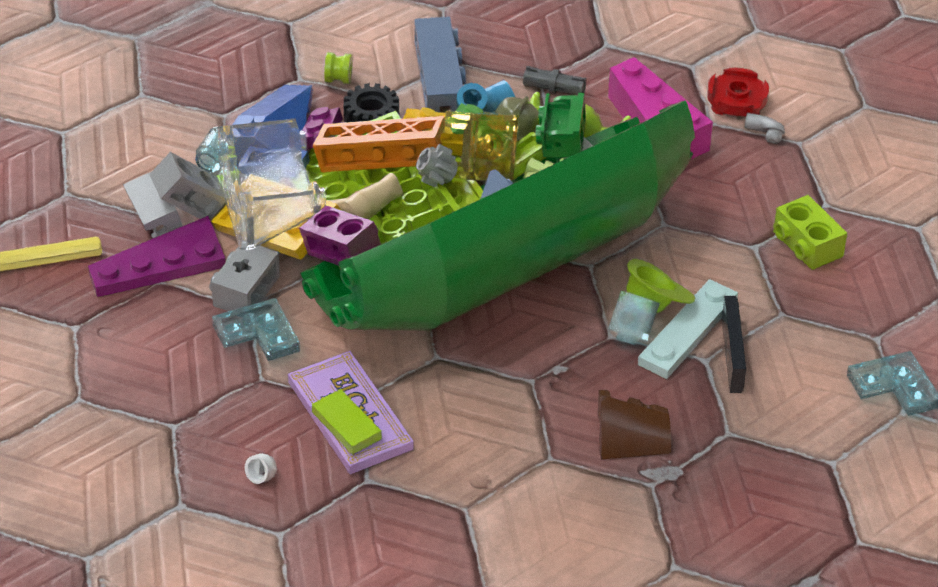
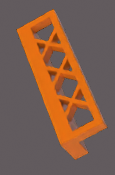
(379, 147)

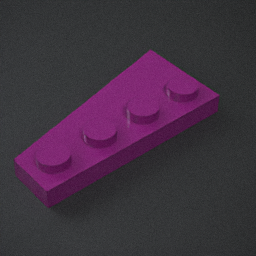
(164, 258)

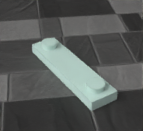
(685, 330)

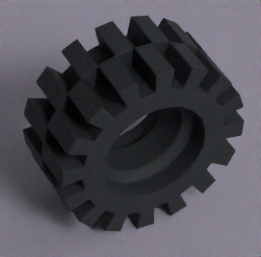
(369, 98)

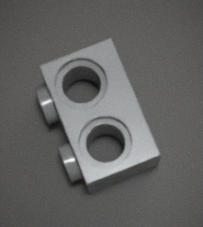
(188, 186)

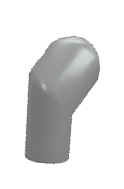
(773, 129)

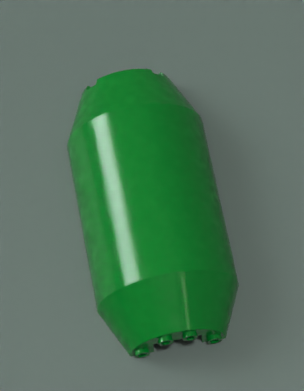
(510, 233)

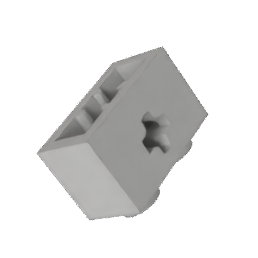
(245, 278)

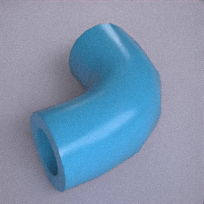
(486, 99)

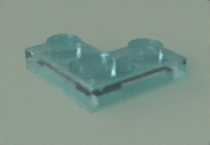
(261, 322)
(898, 375)

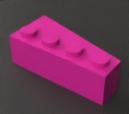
(642, 94)

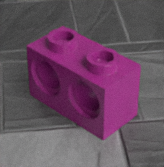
(338, 235)

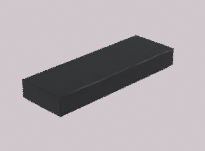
(733, 344)

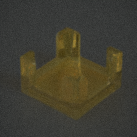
(487, 143)

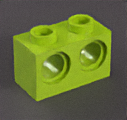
(809, 232)

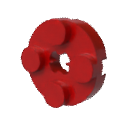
(726, 101)

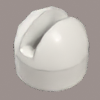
(257, 465)

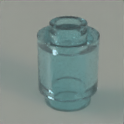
(207, 153)

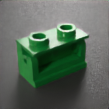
(561, 125)

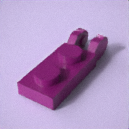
(316, 120)

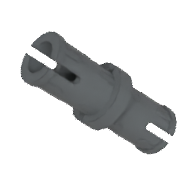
(554, 81)

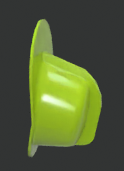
(654, 284)

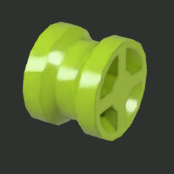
(338, 68)

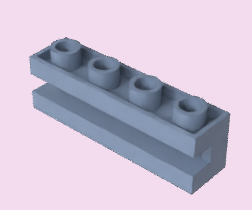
(439, 61)

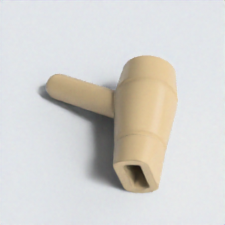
(372, 198)

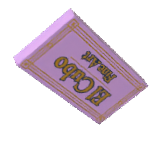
(346, 374)

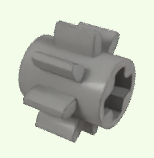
(436, 165)

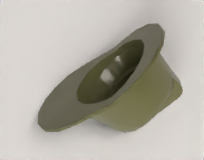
(527, 114)

